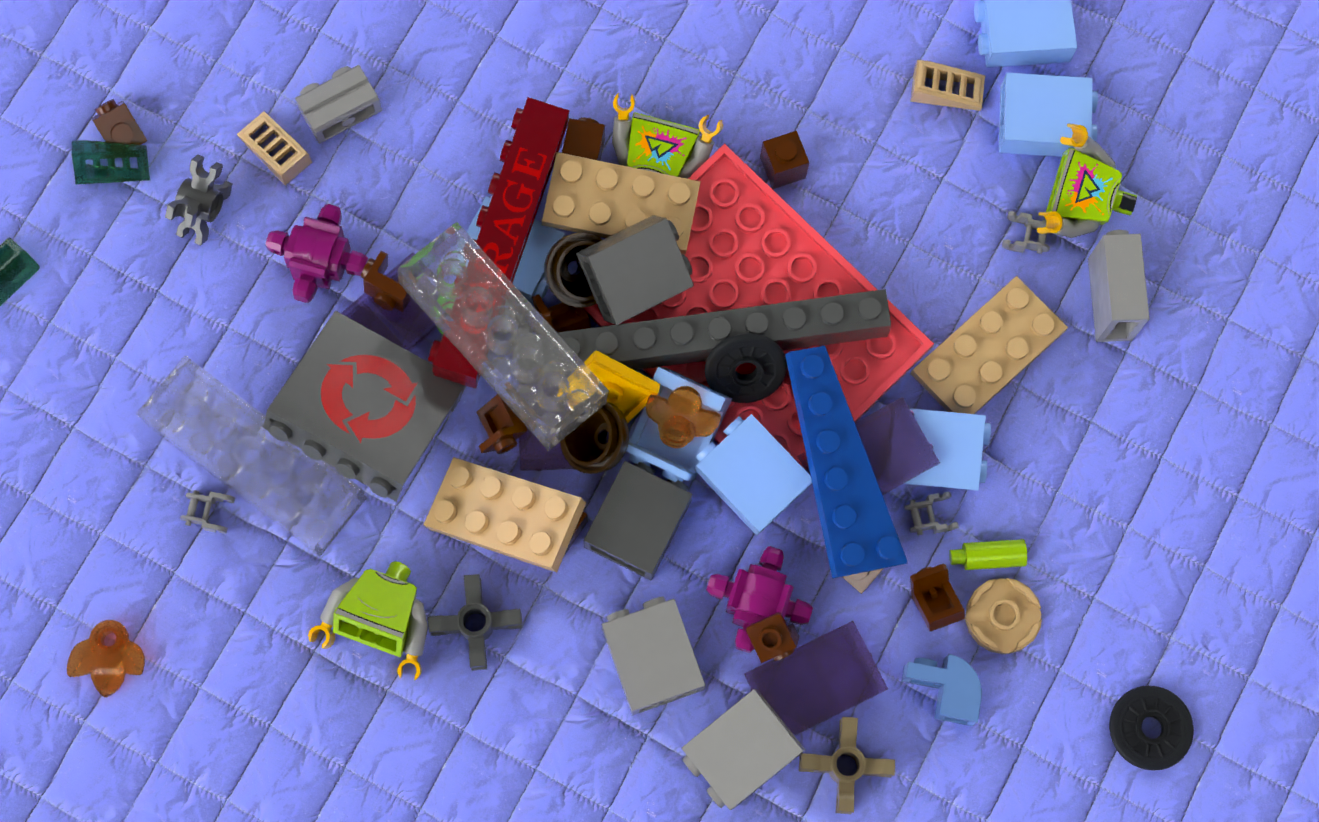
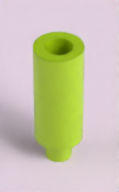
(990, 554)

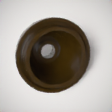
(567, 287)
(587, 445)

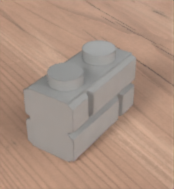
(338, 103)

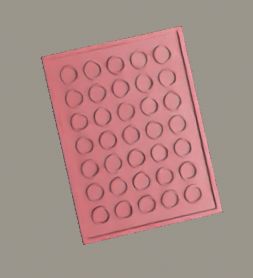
(761, 252)

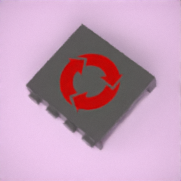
(362, 406)

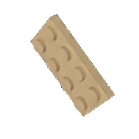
(611, 197)
(989, 349)
(505, 514)

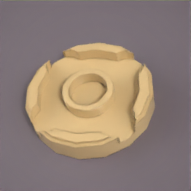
(1003, 615)

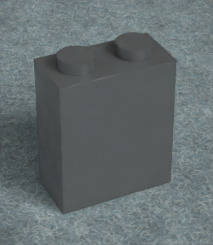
(636, 269)
(638, 519)

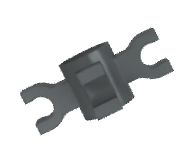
(199, 200)
(456, 623)

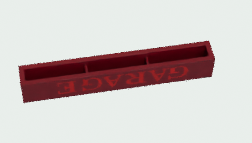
(511, 212)

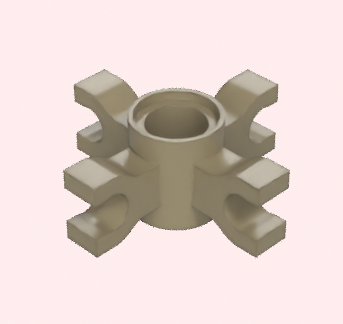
(828, 764)

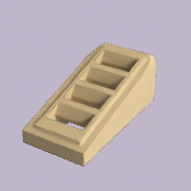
(934, 96)
(293, 165)

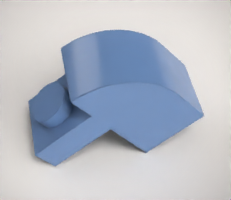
(957, 684)

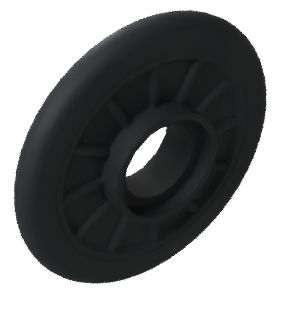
(740, 349)
(1175, 723)

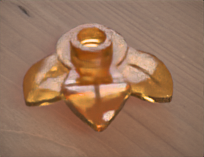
(681, 417)
(105, 662)

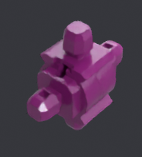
(316, 253)
(758, 595)

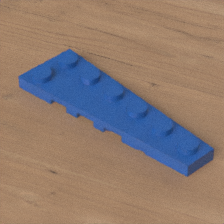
(846, 492)

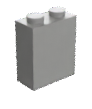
(1118, 287)
(652, 655)
(741, 750)

